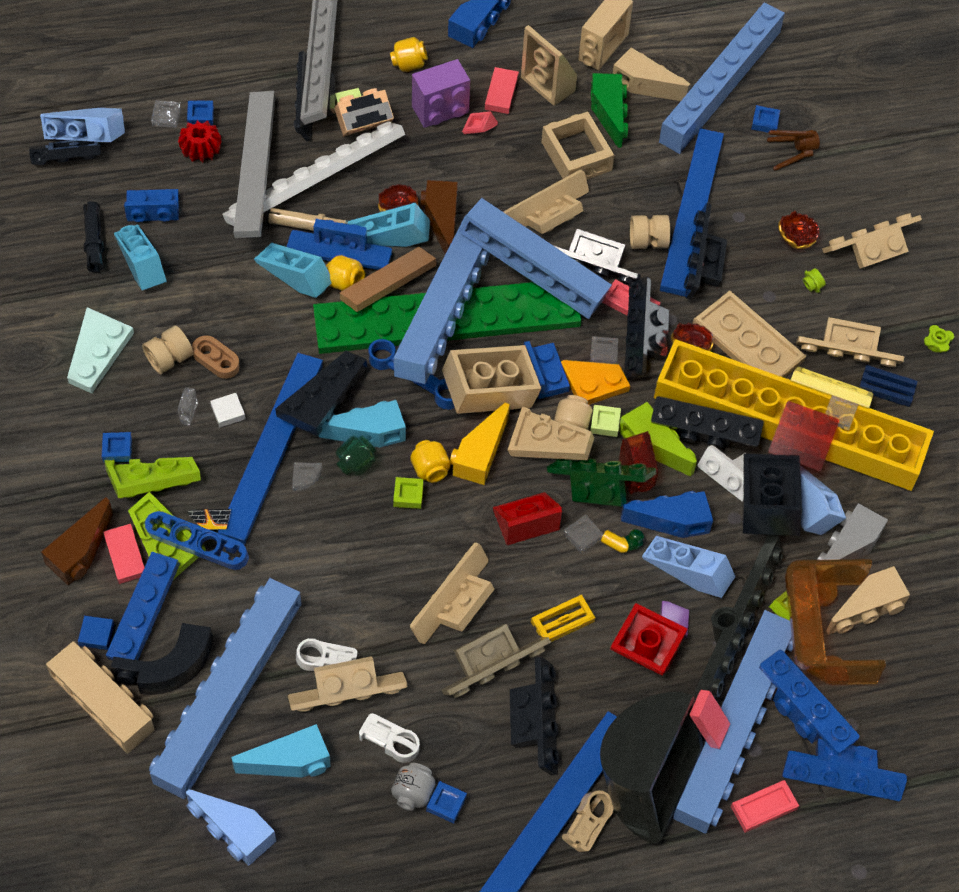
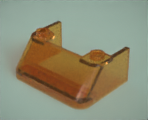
(815, 585)

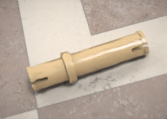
(297, 219)

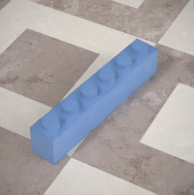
(534, 258)

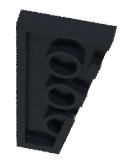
(319, 396)

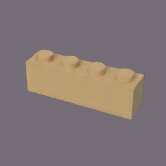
(101, 697)

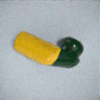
(623, 544)

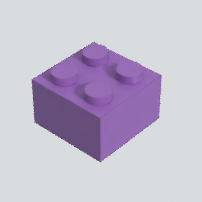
(440, 93)

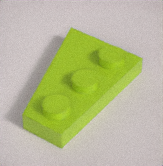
(146, 477)
(140, 512)

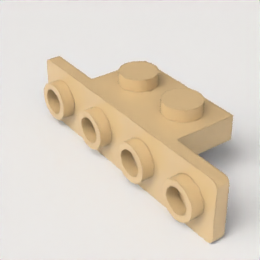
(552, 205)
(876, 245)
(851, 339)
(456, 598)
(345, 682)

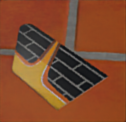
(211, 518)

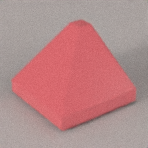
(479, 122)

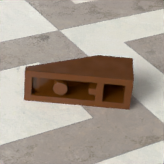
(440, 208)
(75, 549)

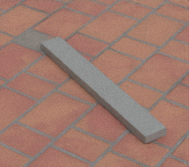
(318, 61)
(254, 165)

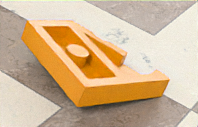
(595, 380)

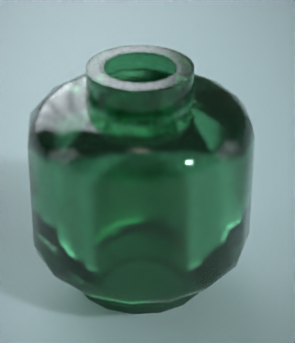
(355, 455)

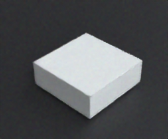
(227, 410)

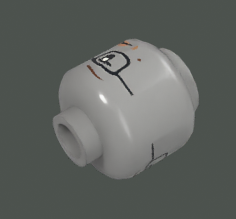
(413, 786)

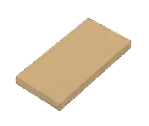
(749, 337)

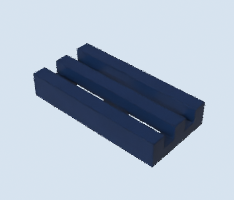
(888, 382)

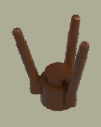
(803, 140)

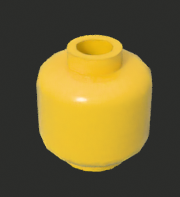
(409, 54)
(344, 272)
(430, 461)

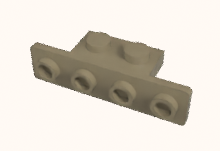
(489, 654)

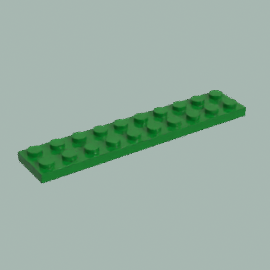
(487, 313)

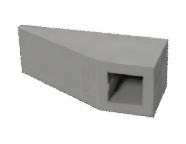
(857, 537)

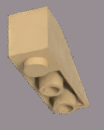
(649, 78)
(876, 596)

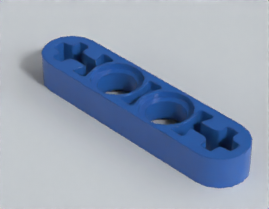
(198, 537)

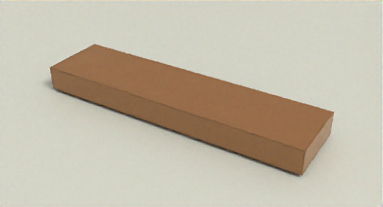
(387, 279)

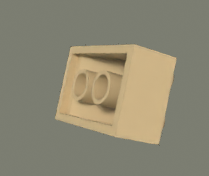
(546, 68)

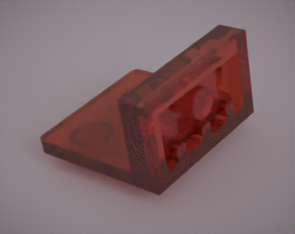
(804, 434)

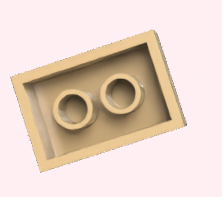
(490, 377)

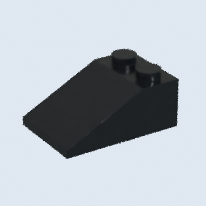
(771, 494)

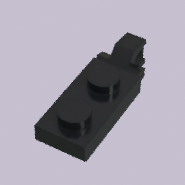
(64, 151)

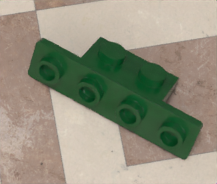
(600, 481)

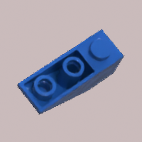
(473, 19)
(676, 515)

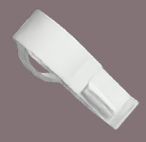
(330, 654)
(386, 734)

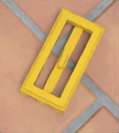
(569, 628)

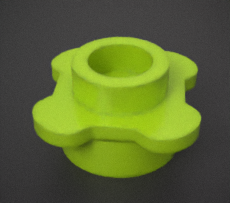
(935, 344)

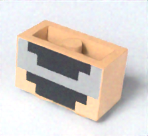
(363, 111)

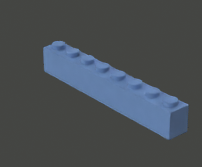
(721, 78)
(440, 309)
(225, 689)
(742, 708)

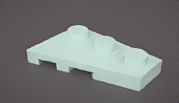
(97, 349)

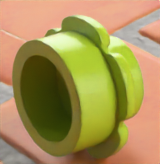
(813, 280)

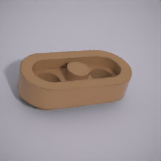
(217, 358)

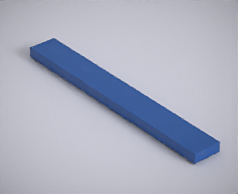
(694, 199)
(267, 455)
(551, 816)

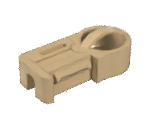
(586, 825)

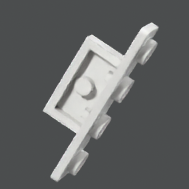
(724, 470)

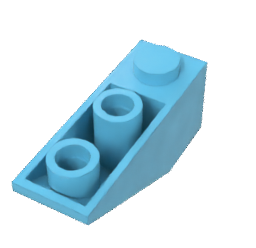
(140, 256)
(378, 424)

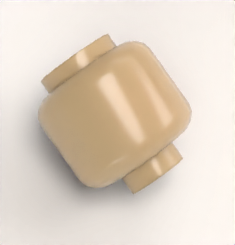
(574, 411)

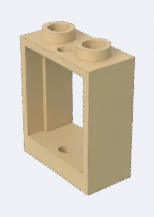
(605, 32)
(592, 164)

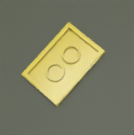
(832, 386)

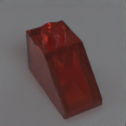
(639, 450)

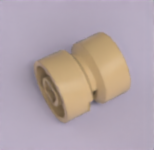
(650, 232)
(170, 348)

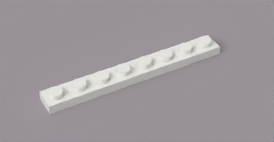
(326, 166)

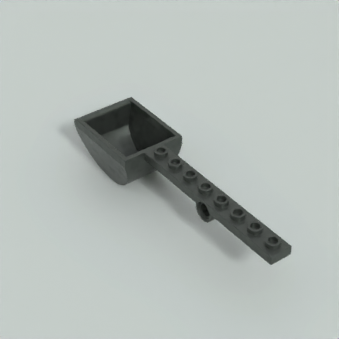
(655, 741)

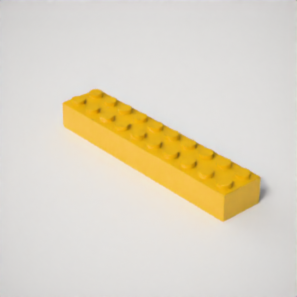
(873, 445)

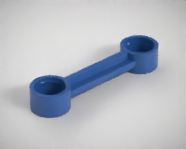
(432, 385)

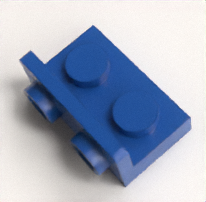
(152, 205)
(548, 369)

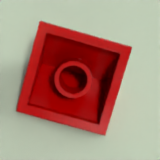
(528, 518)
(649, 639)

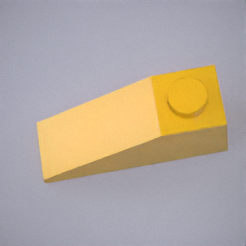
(479, 447)

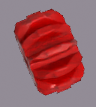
(199, 141)

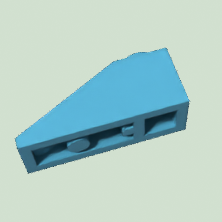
(396, 226)
(296, 268)
(289, 756)

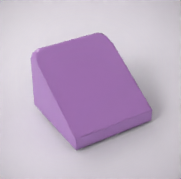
(675, 613)

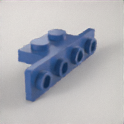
(342, 239)
(805, 705)
(851, 771)

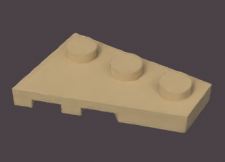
(545, 438)

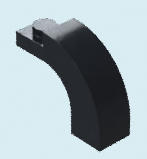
(173, 669)

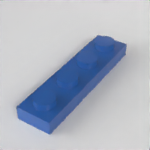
(143, 607)

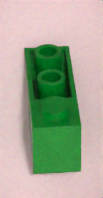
(608, 104)

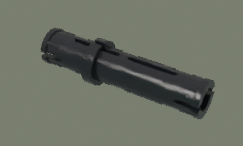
(93, 244)

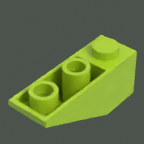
(664, 440)

